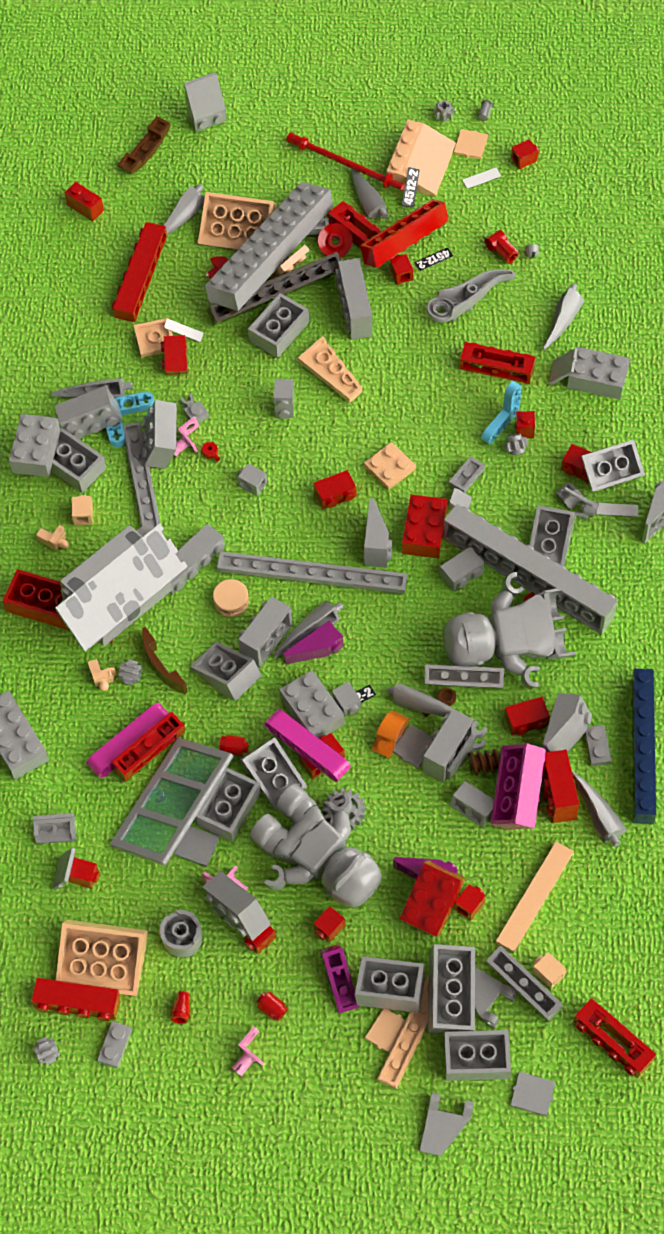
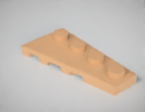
(325, 364)

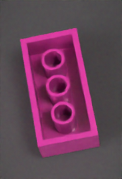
(518, 786)

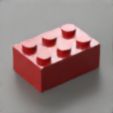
(424, 526)
(559, 787)
(432, 898)

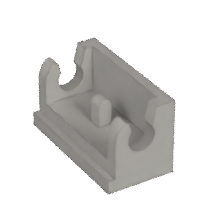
(472, 804)
(54, 828)

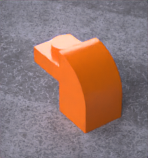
(389, 732)

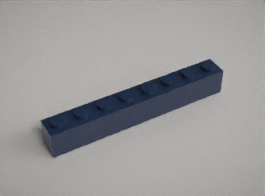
(643, 746)

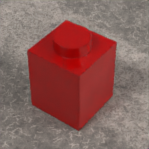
(524, 153)
(401, 269)
(525, 423)
(84, 873)
(470, 901)
(329, 924)
(260, 941)

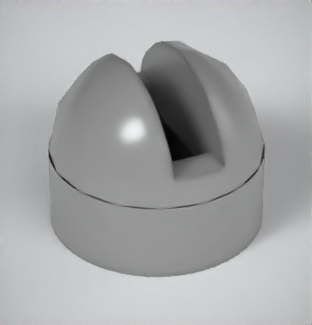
(532, 249)

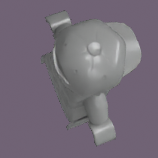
(508, 633)
(317, 849)

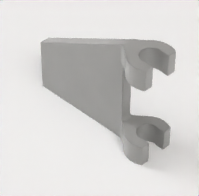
(469, 746)
(486, 992)
(442, 1127)

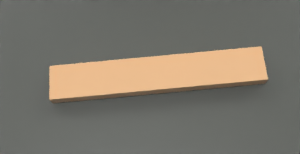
(534, 897)
(406, 1043)

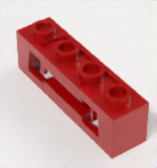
(357, 223)
(497, 362)
(148, 746)
(639, 1056)

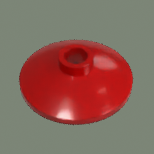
(338, 232)

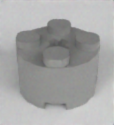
(185, 944)

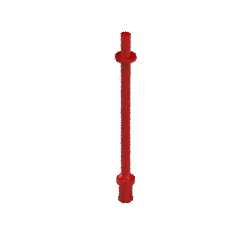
(303, 143)

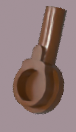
(446, 696)

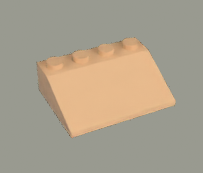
(424, 150)
(231, 219)
(101, 955)

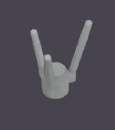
(588, 506)

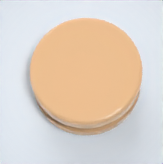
(230, 598)

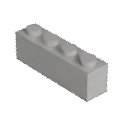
(197, 553)
(464, 676)
(524, 983)

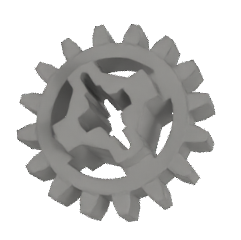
(355, 814)

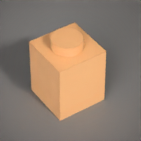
(82, 510)
(549, 970)

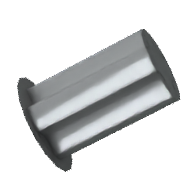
(485, 110)

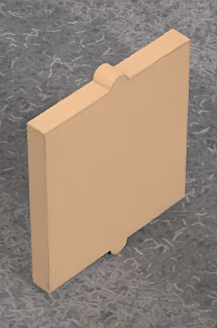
(471, 144)
(385, 1030)

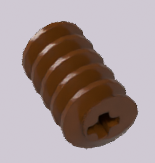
(484, 762)

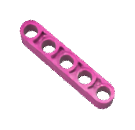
(307, 745)
(101, 760)

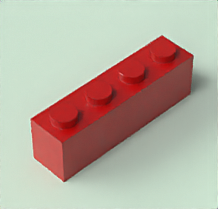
(76, 999)

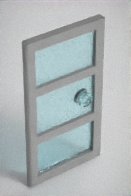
(171, 801)

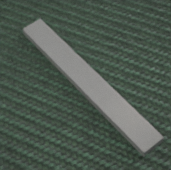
(141, 475)

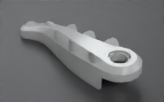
(464, 296)

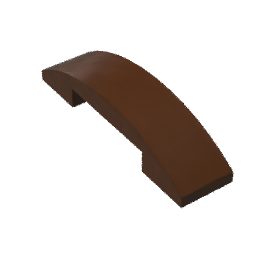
(147, 146)
(171, 679)

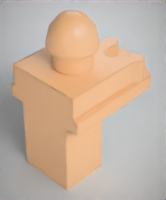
(53, 540)
(101, 677)

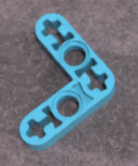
(510, 406)
(124, 411)

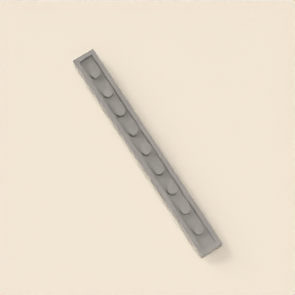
(312, 572)

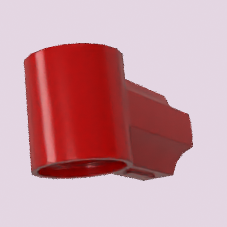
(499, 243)

